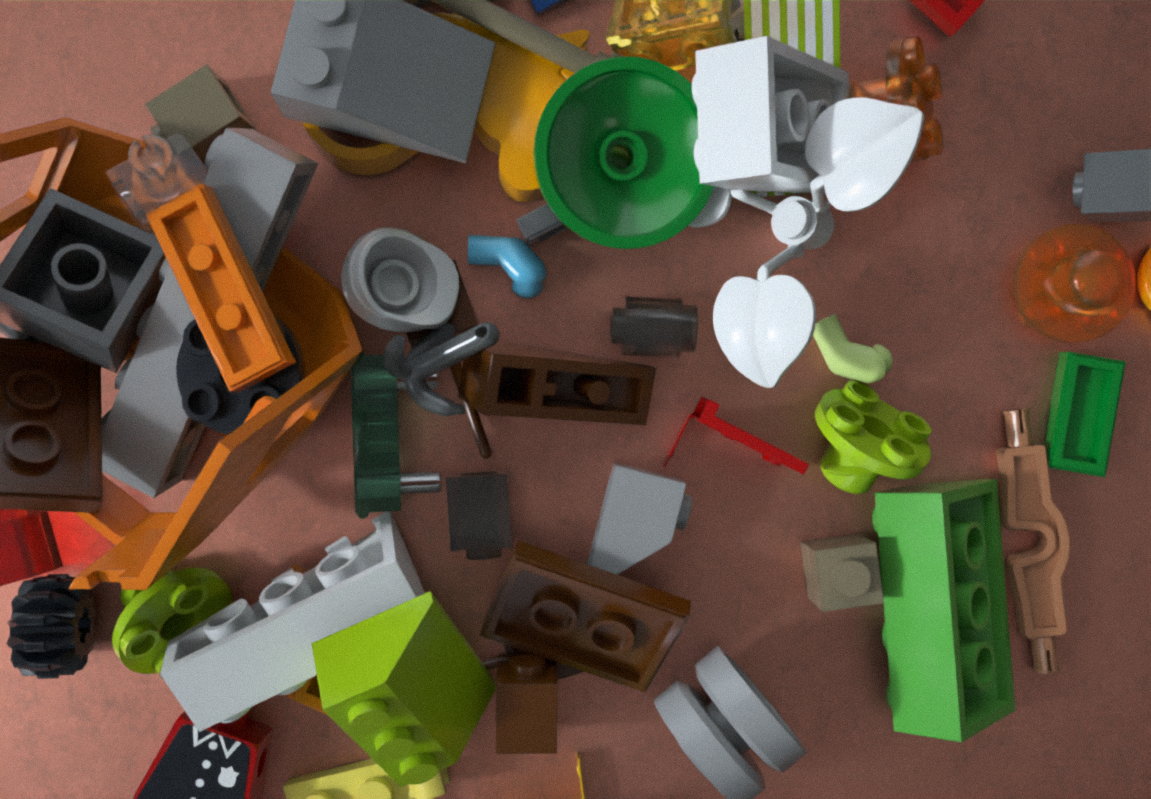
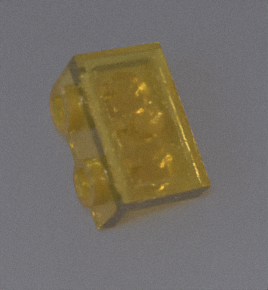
(669, 29)

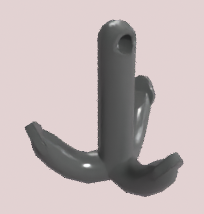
(432, 355)

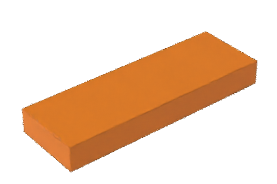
(220, 288)

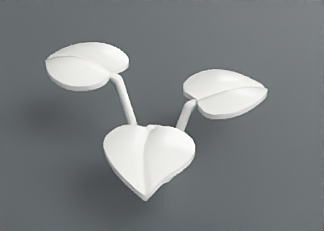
(860, 157)

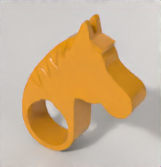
(506, 123)

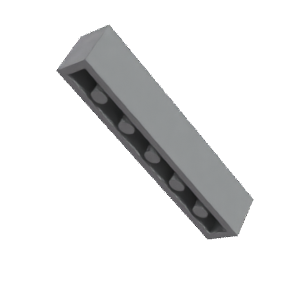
(147, 431)

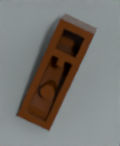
(556, 385)

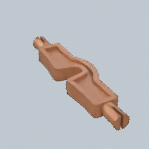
(1033, 573)

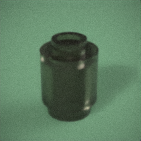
(654, 327)

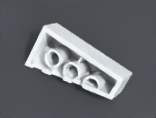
(266, 646)

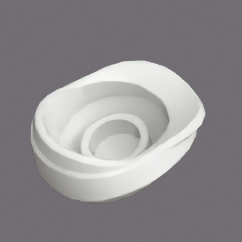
(399, 281)

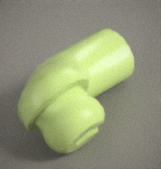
(850, 358)

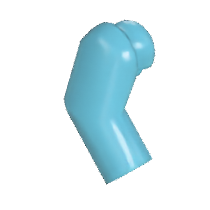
(514, 257)

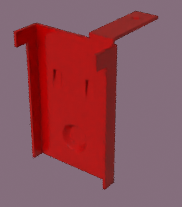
(705, 414)

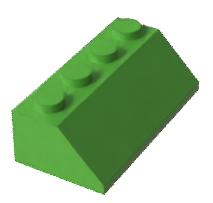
(944, 608)

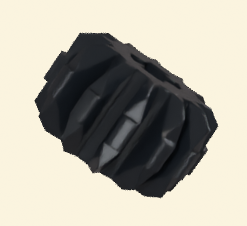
(51, 627)

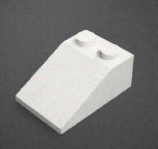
(757, 112)

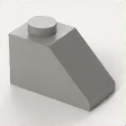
(637, 517)

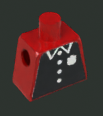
(210, 764)

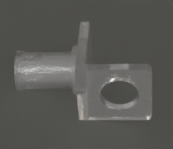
(155, 175)

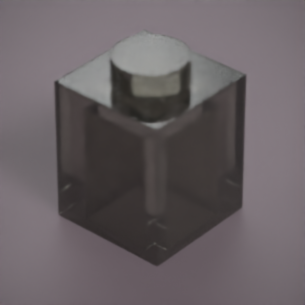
(480, 513)

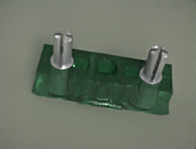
(377, 440)

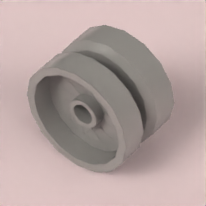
(722, 732)

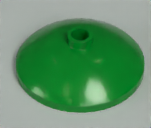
(650, 116)

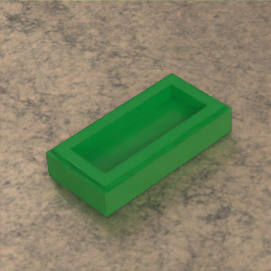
(1083, 413)

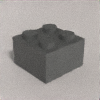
(80, 280)

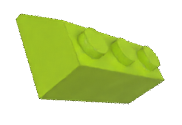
(404, 688)

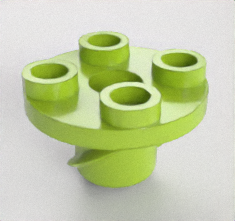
(869, 439)
(163, 613)

